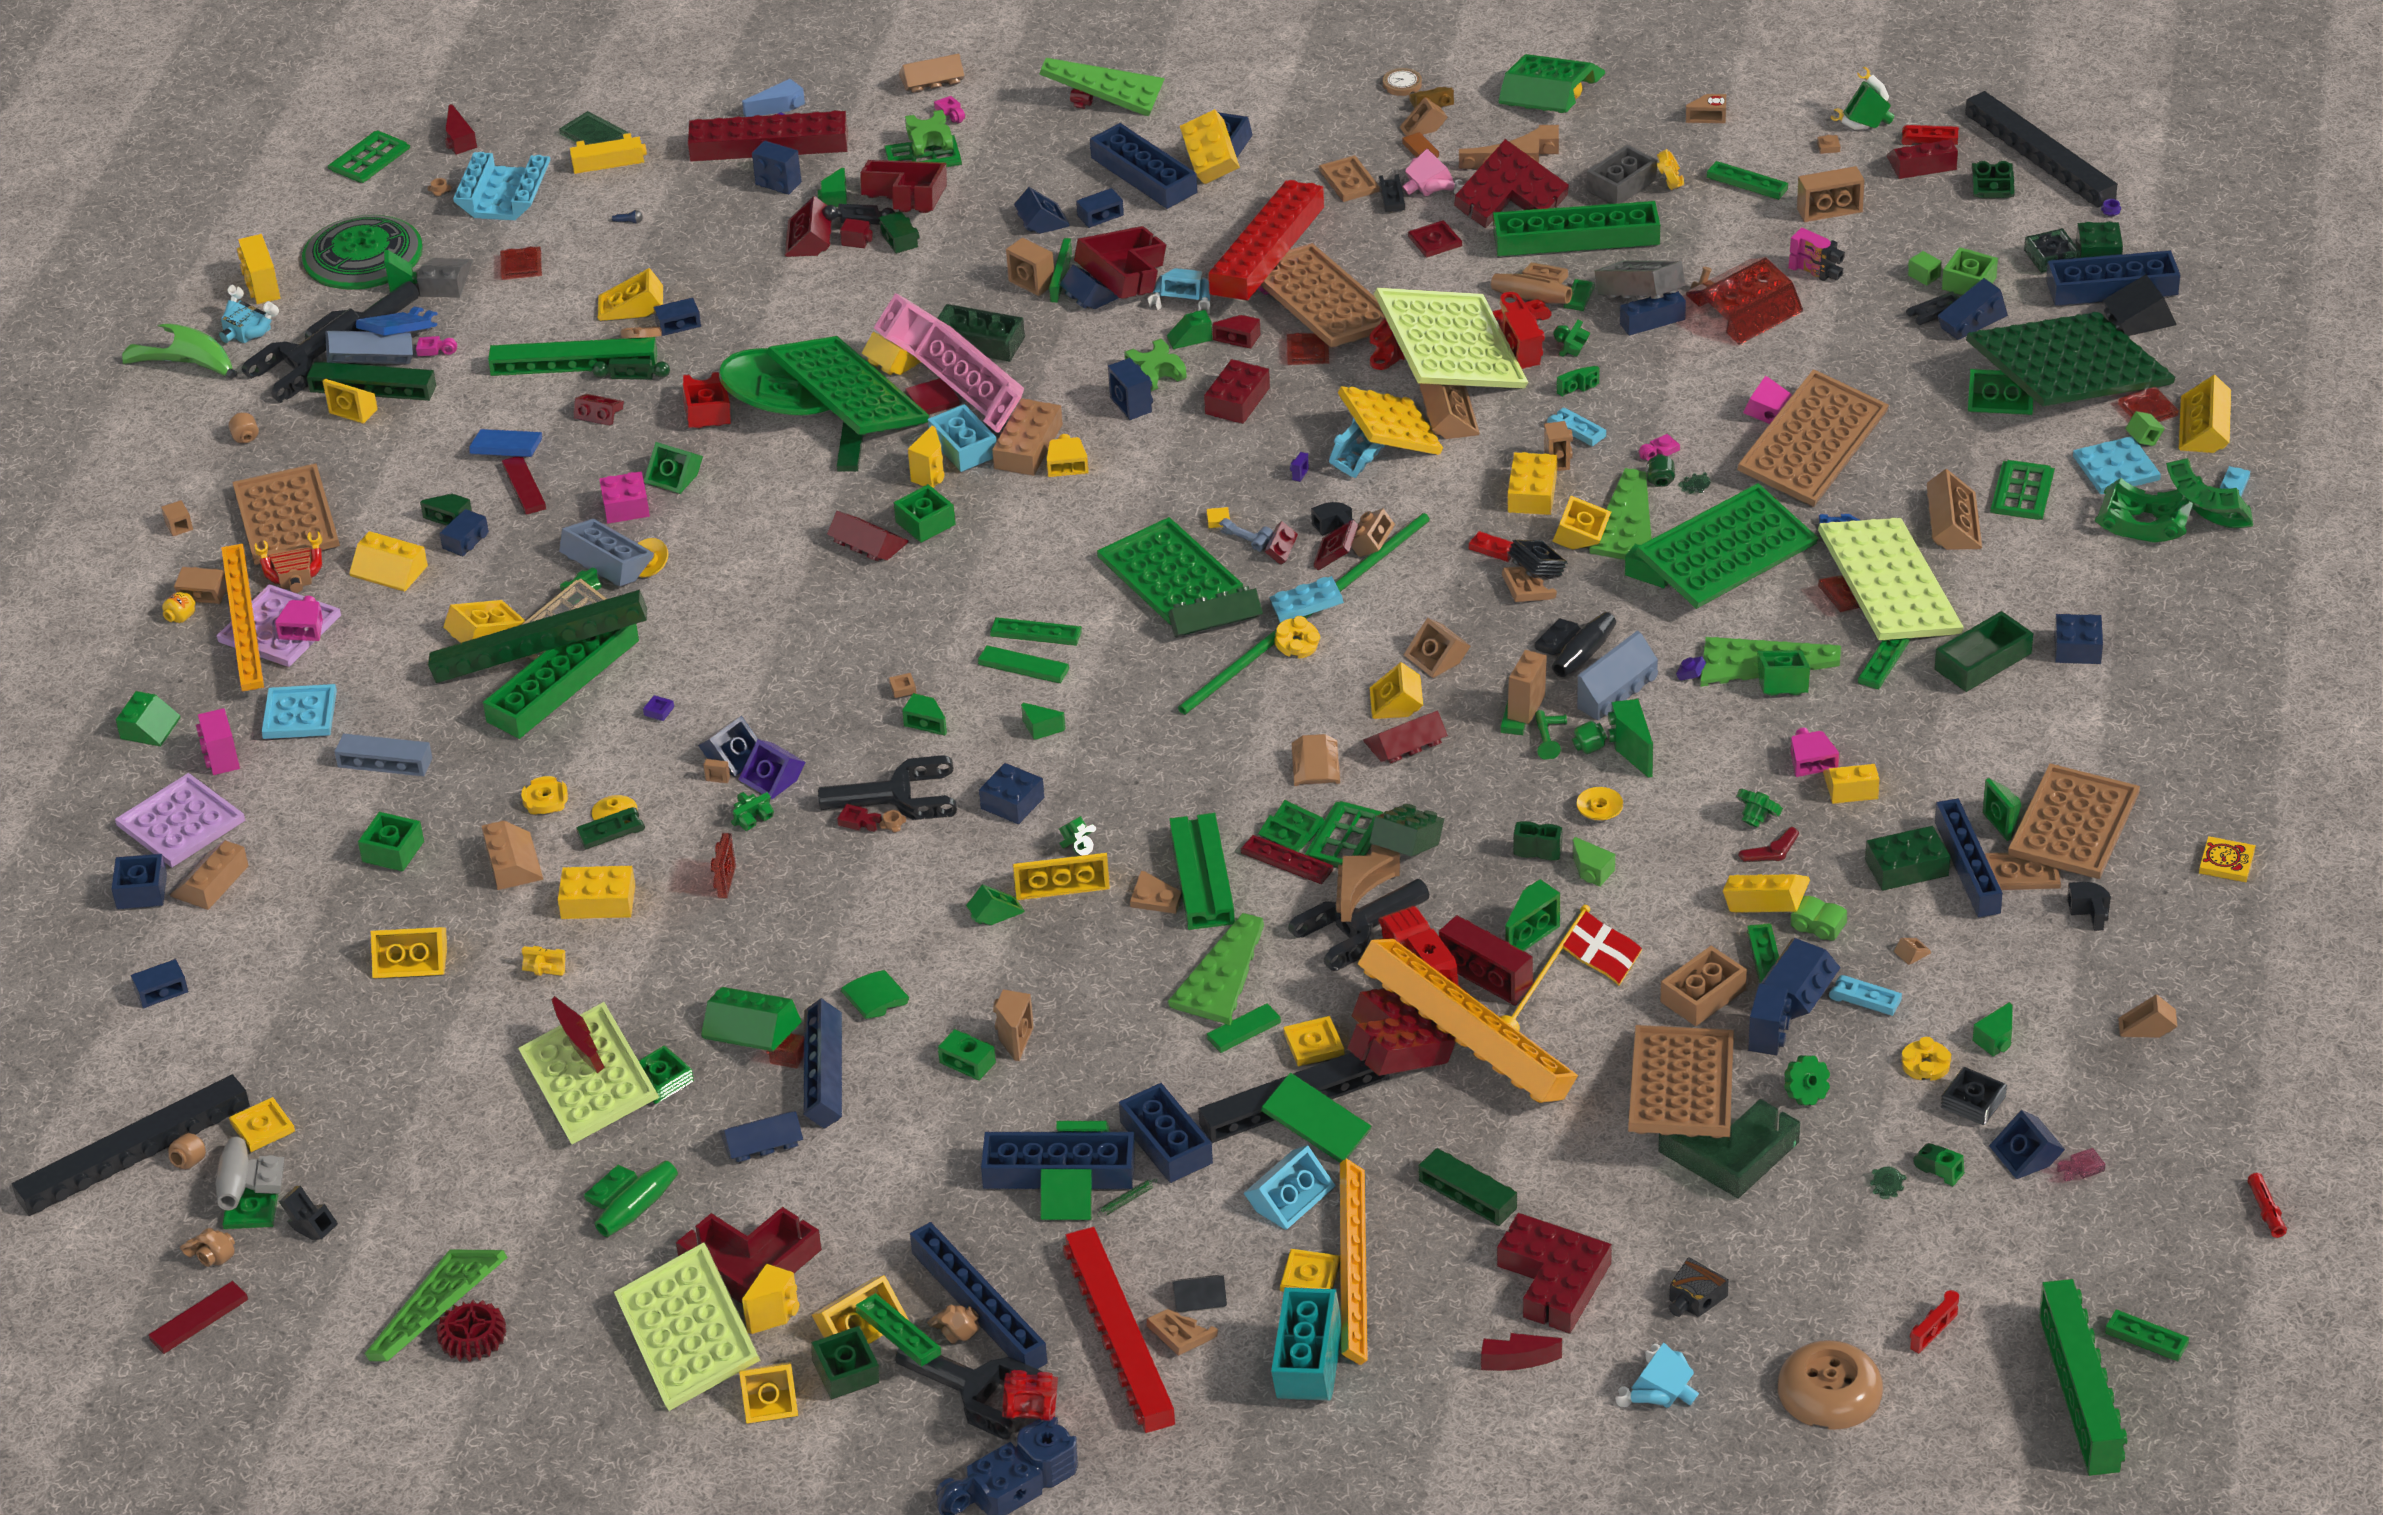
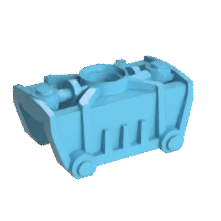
(1346, 444)

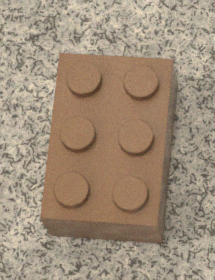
(1830, 194)
(1703, 985)

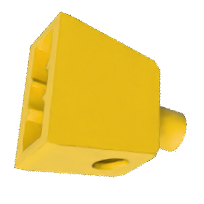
(1066, 457)

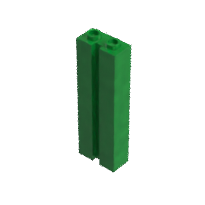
(1202, 871)

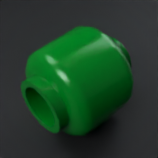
(1589, 737)

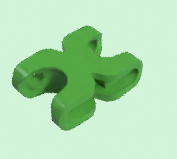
(929, 132)
(1158, 363)

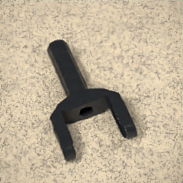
(390, 304)
(297, 356)
(896, 790)
(1361, 922)
(974, 1386)

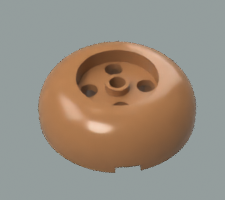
(1815, 1389)

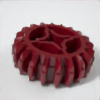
(471, 1330)

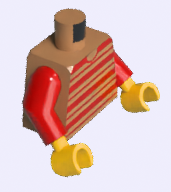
(292, 567)

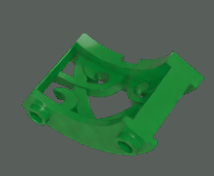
(2214, 504)
(2169, 507)

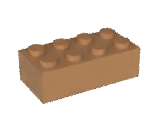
(1027, 436)

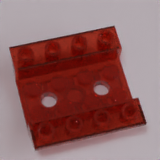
(1756, 303)

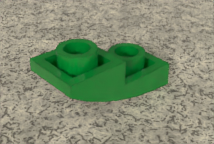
(1580, 378)

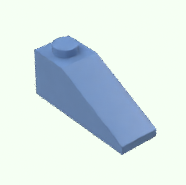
(774, 100)

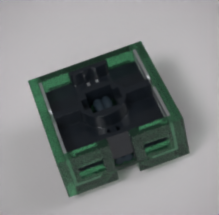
(2049, 247)

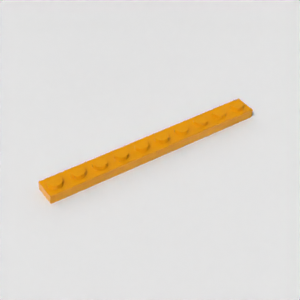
(242, 617)
(1353, 1262)

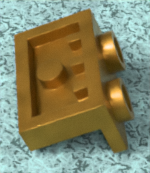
(1440, 96)

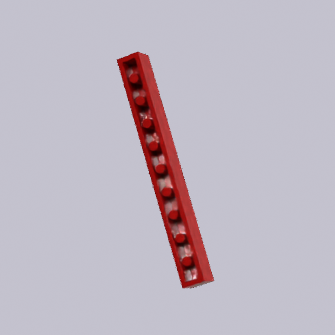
(1119, 1330)

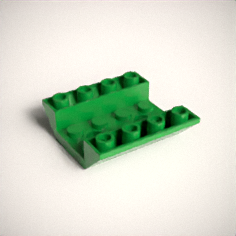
(1546, 82)

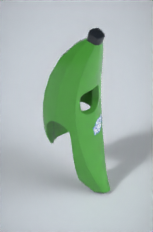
(188, 346)

